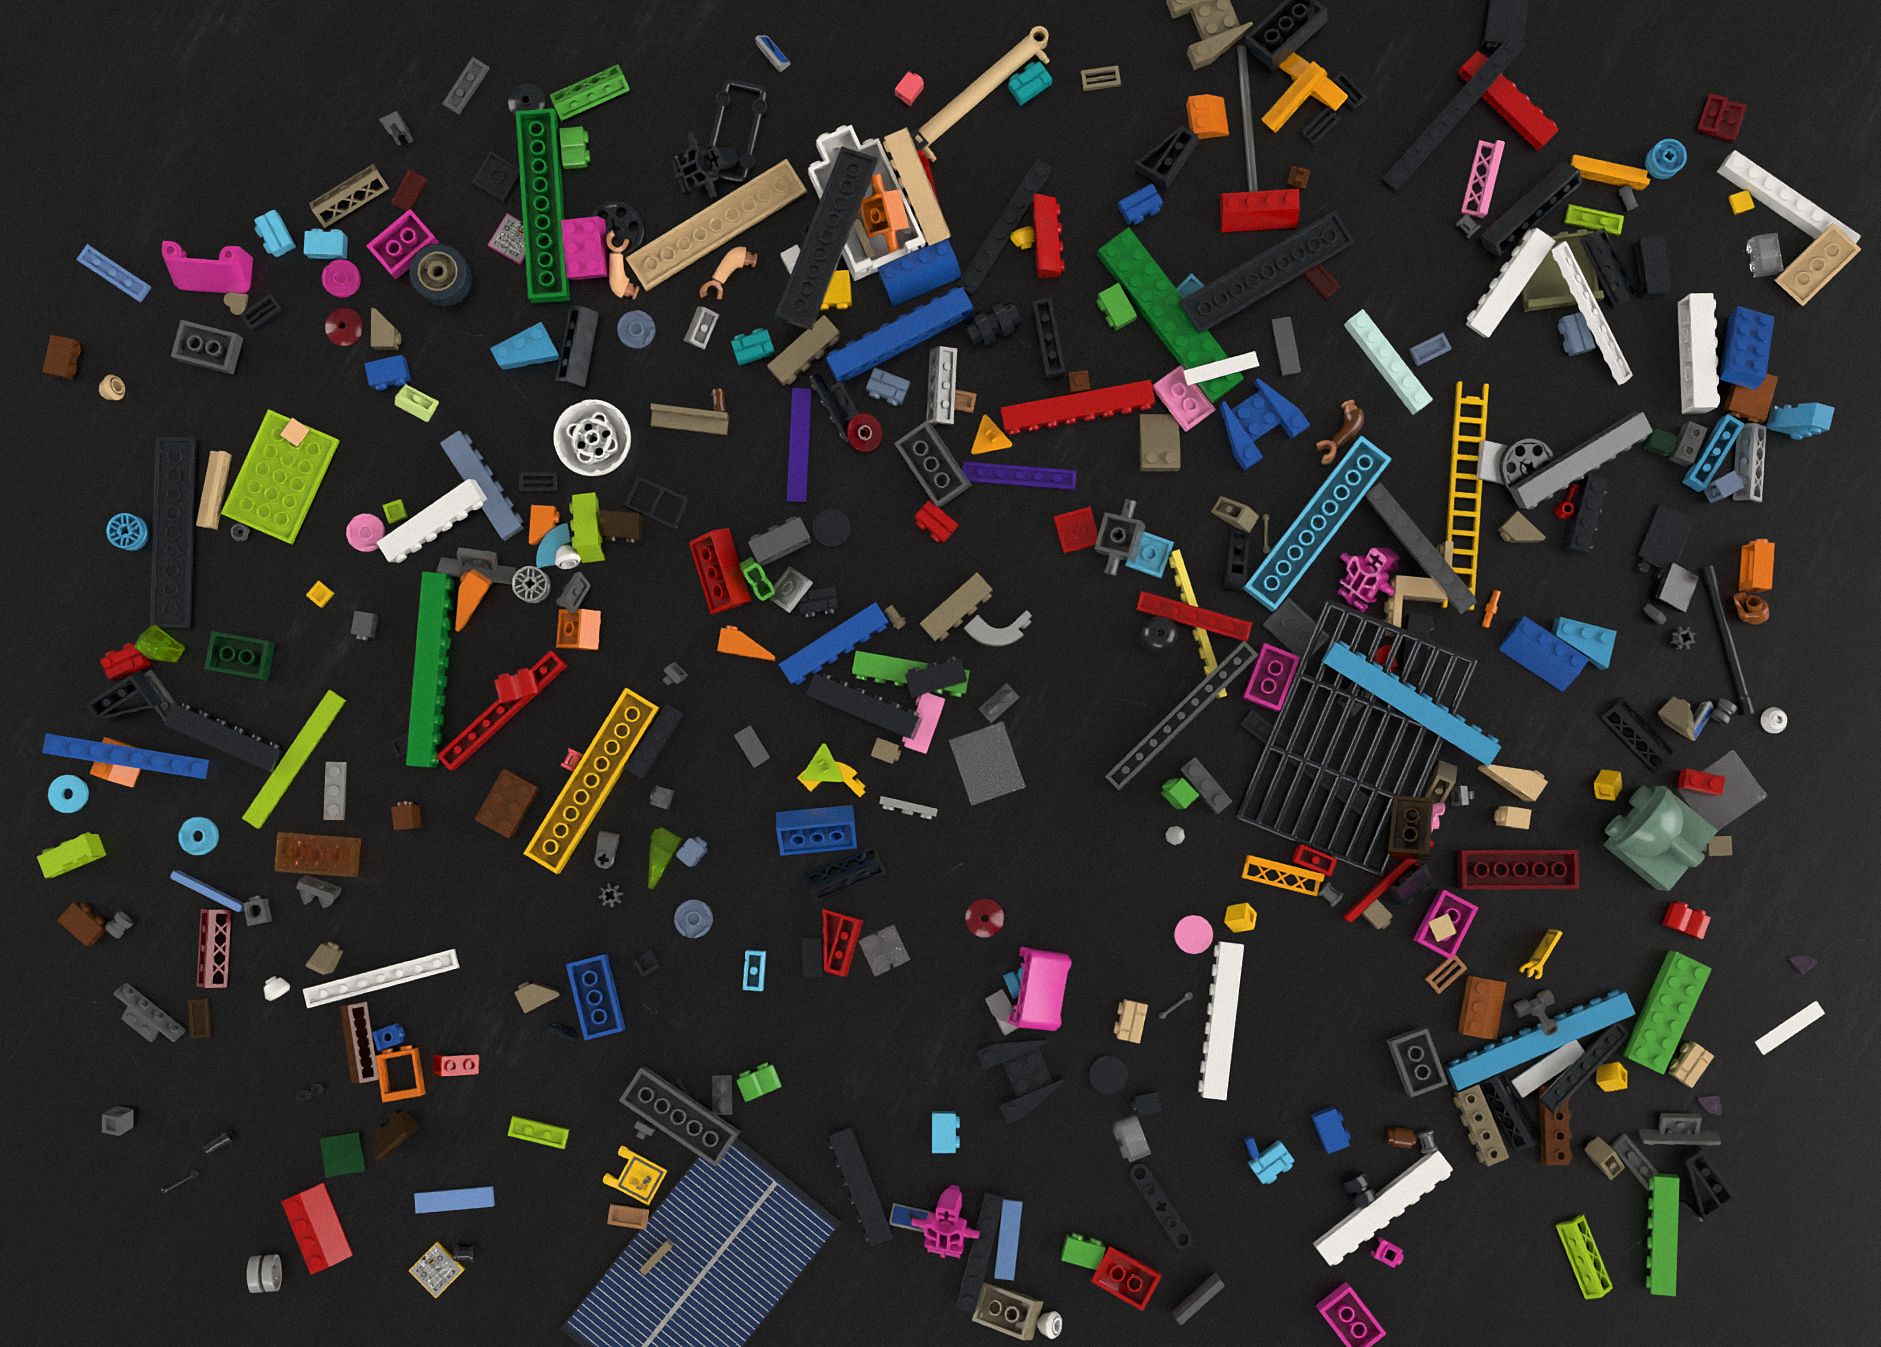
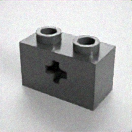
(1688, 443)

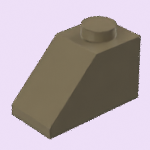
(383, 333)
(1235, 513)
(1520, 530)
(1678, 717)
(1441, 782)
(325, 958)
(534, 995)
(1604, 1157)

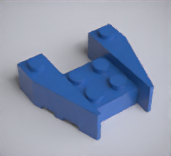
(1257, 417)

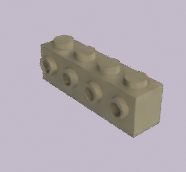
(804, 350)
(959, 604)
(1480, 1124)

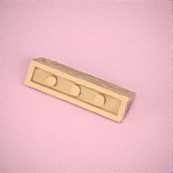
(214, 489)

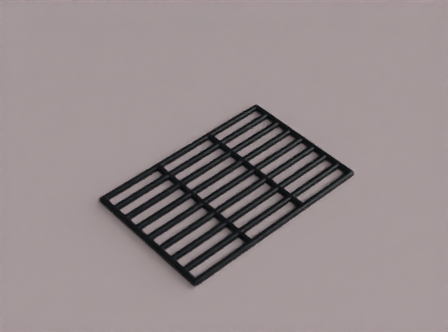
(1340, 775)

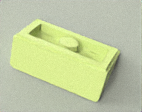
(416, 402)

